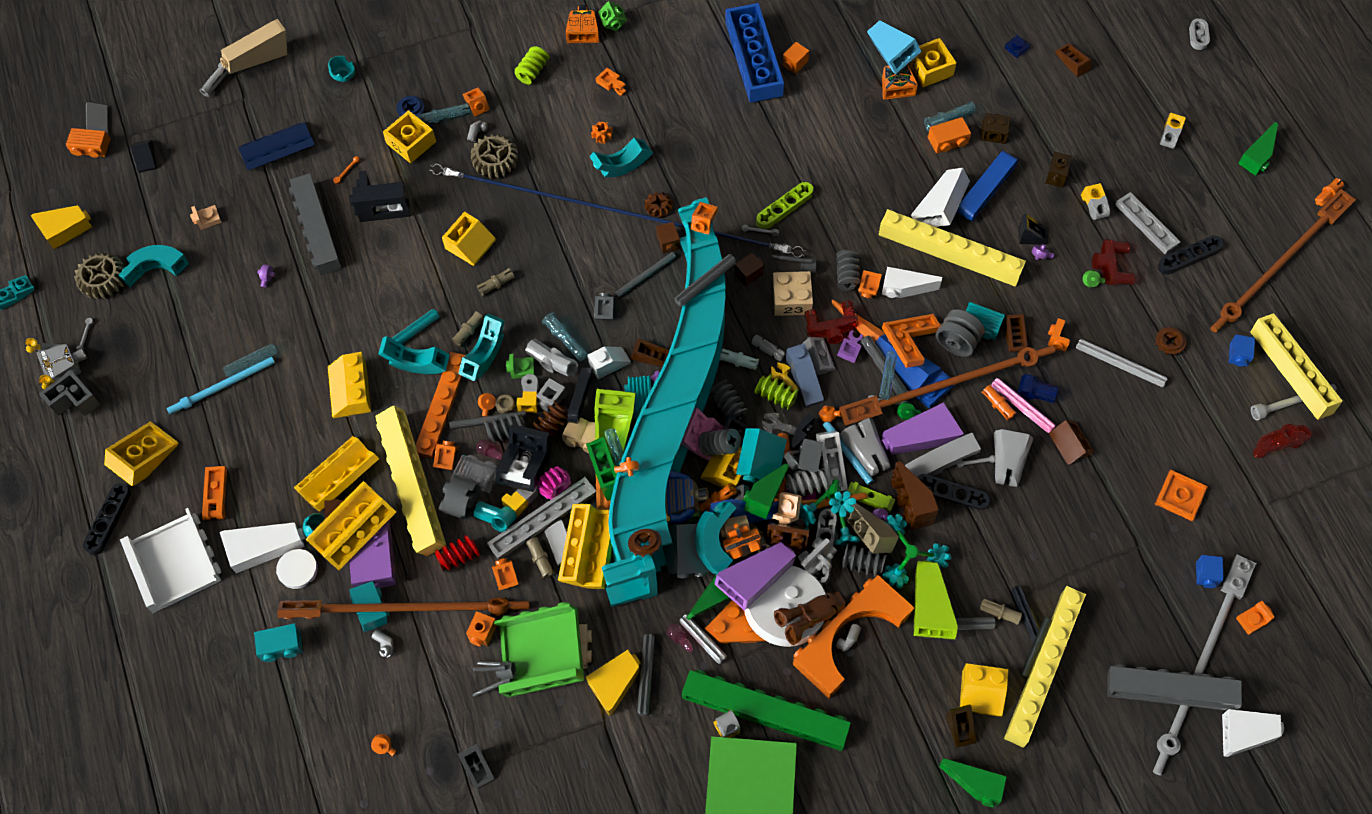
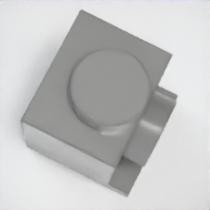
(550, 390)

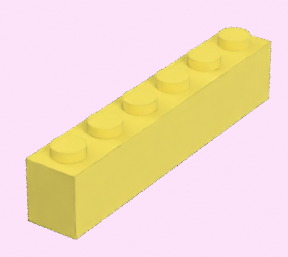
(1296, 366)

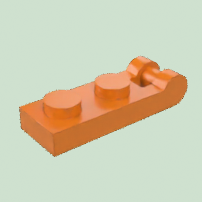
(214, 492)

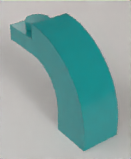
(623, 161)
(150, 258)
(481, 357)
(413, 360)
(707, 538)

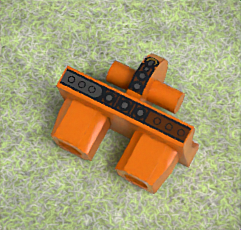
(741, 537)

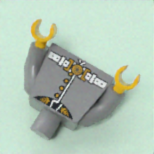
(55, 360)

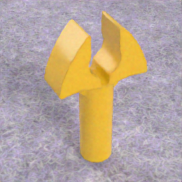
(784, 377)

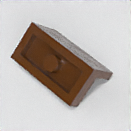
(1071, 441)

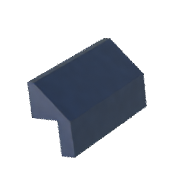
(275, 145)

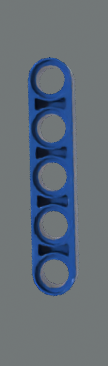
(987, 185)

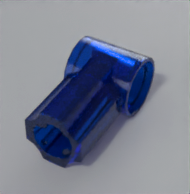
(1032, 388)

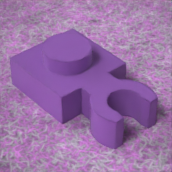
(850, 347)

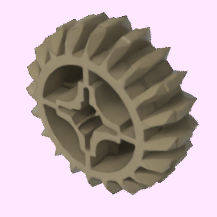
(485, 153)
(101, 280)

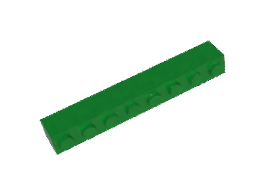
(766, 710)

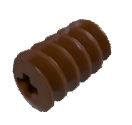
(552, 419)

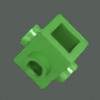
(612, 16)

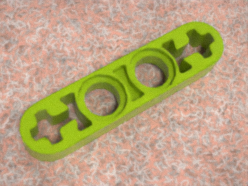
(784, 205)

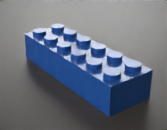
(754, 52)

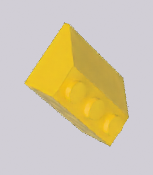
(349, 385)

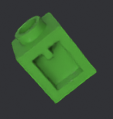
(520, 366)

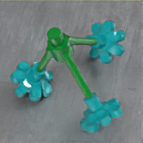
(839, 503)
(897, 573)

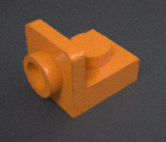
(476, 101)
(703, 217)
(445, 455)
(504, 573)
(1255, 617)

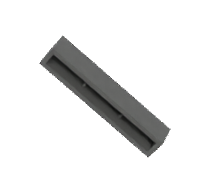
(315, 224)
(1174, 688)

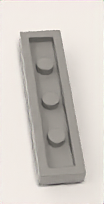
(1147, 223)

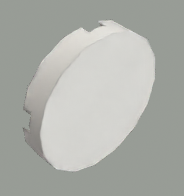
(297, 568)

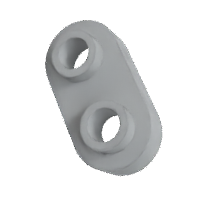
(1199, 38)

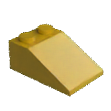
(139, 453)

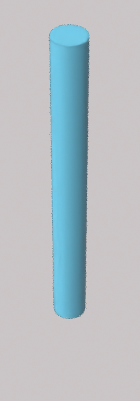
(851, 457)

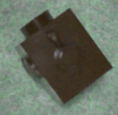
(995, 128)
(1058, 169)

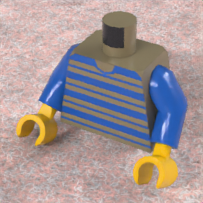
(682, 498)

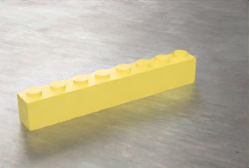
(951, 247)
(410, 481)
(1044, 667)

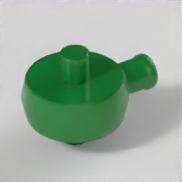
(907, 411)

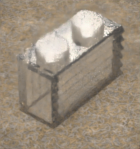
(478, 471)

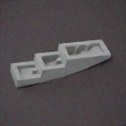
(944, 456)

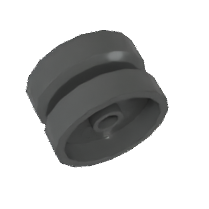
(960, 333)

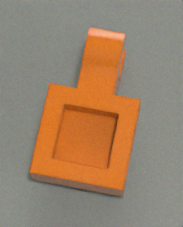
(609, 80)

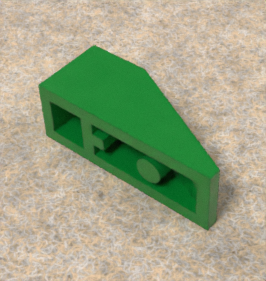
(1259, 154)
(603, 465)
(764, 492)
(709, 599)
(977, 782)

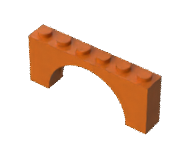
(875, 600)

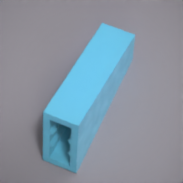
(893, 45)

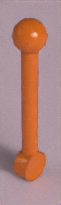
(337, 180)

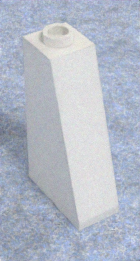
(943, 200)
(260, 544)

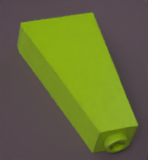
(932, 605)

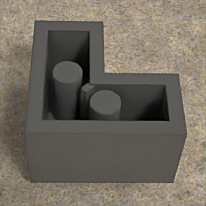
(68, 392)

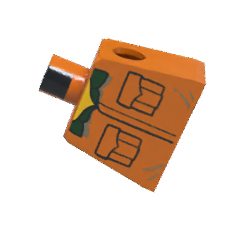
(582, 26)

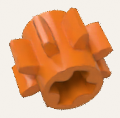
(601, 132)

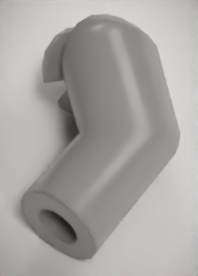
(475, 128)
(852, 637)
(385, 641)

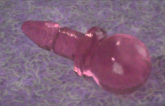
(485, 448)
(676, 633)

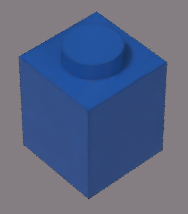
(1241, 350)
(1209, 571)

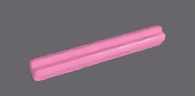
(1023, 405)

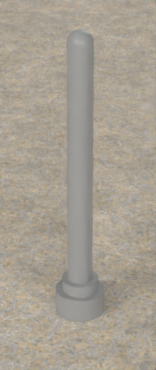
(1261, 411)

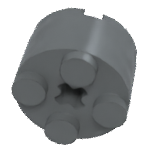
(460, 497)

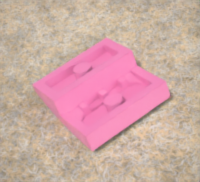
(698, 424)

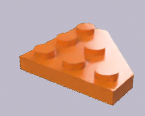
(732, 626)

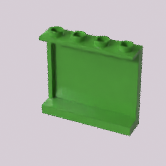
(543, 648)
(750, 777)

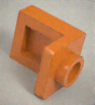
(869, 284)
(1056, 340)

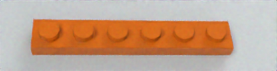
(440, 407)

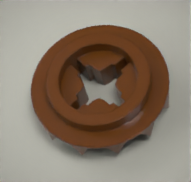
(653, 209)
(1167, 334)
(644, 536)

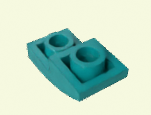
(17, 290)

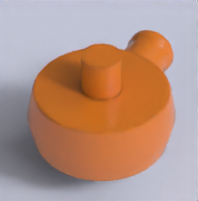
(486, 402)
(828, 413)
(627, 467)
(381, 744)

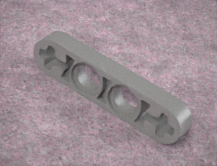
(832, 524)

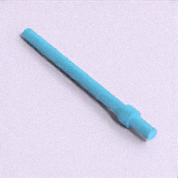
(187, 402)

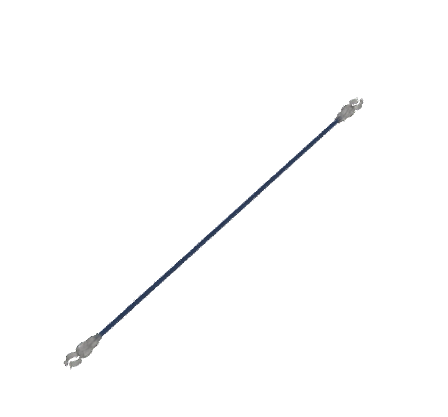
(450, 172)

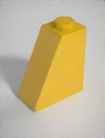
(62, 224)
(614, 680)

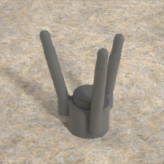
(806, 264)
(504, 670)

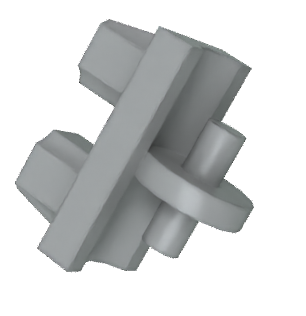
(819, 557)

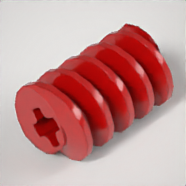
(456, 553)

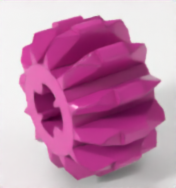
(553, 482)

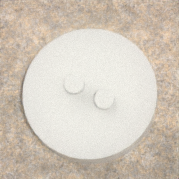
(791, 589)

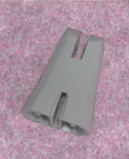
(866, 446)
(1010, 455)

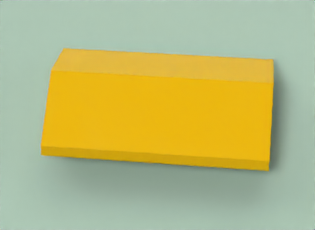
(336, 473)
(351, 525)
(586, 547)

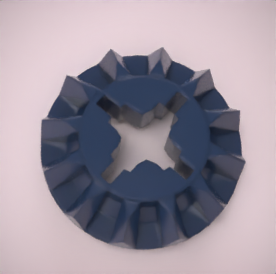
(413, 102)

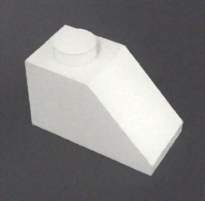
(607, 360)

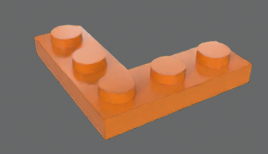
(900, 334)

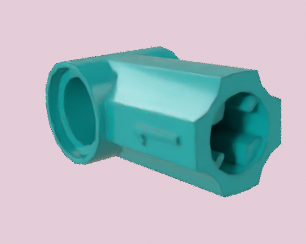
(499, 518)

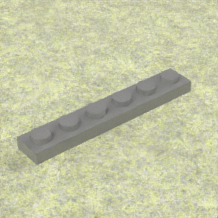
(541, 518)

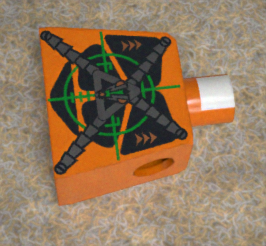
(898, 85)

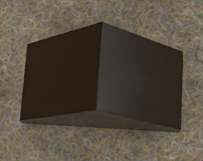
(961, 725)

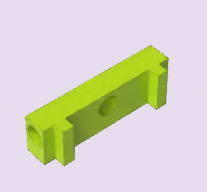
(878, 501)

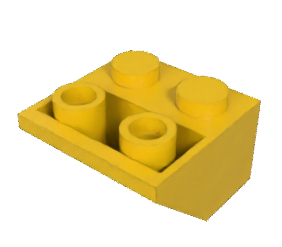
(468, 239)
(723, 469)

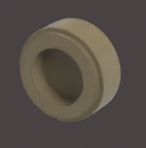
(505, 404)

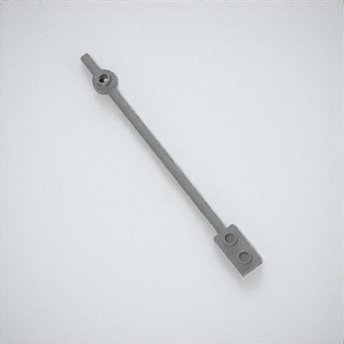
(1234, 586)

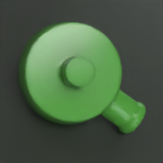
(1092, 278)

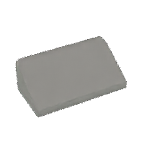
(96, 117)
(819, 354)
(556, 537)

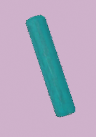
(416, 326)

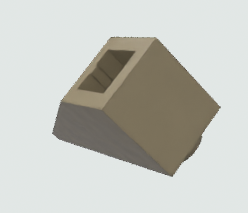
(872, 530)

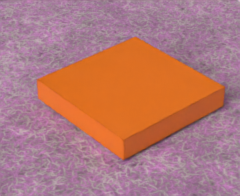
(1181, 495)

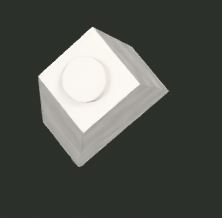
(1249, 730)

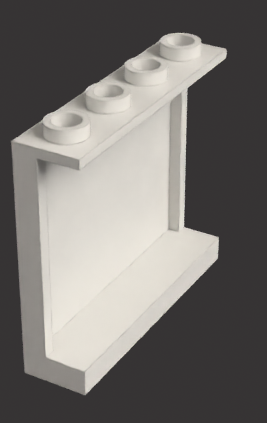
(172, 562)

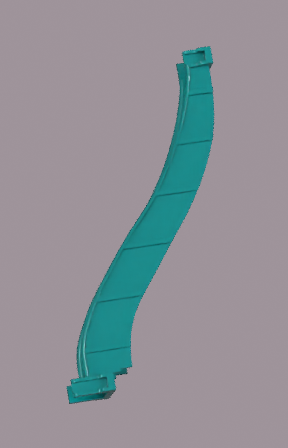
(662, 423)

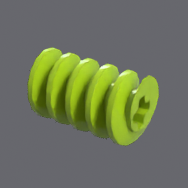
(531, 64)
(776, 392)

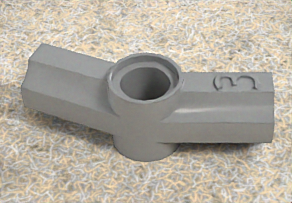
(551, 358)

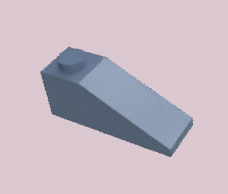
(804, 374)

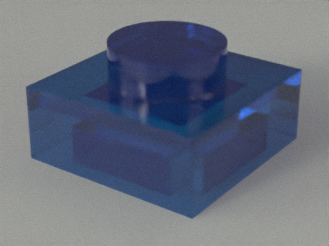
(1017, 46)

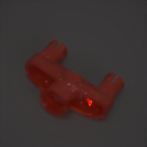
(1107, 262)
(834, 328)
(1277, 440)

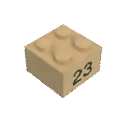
(792, 293)

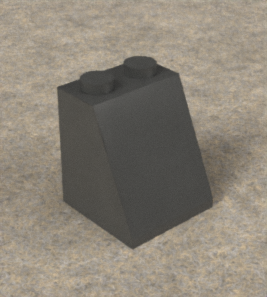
(682, 553)

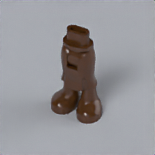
(810, 613)

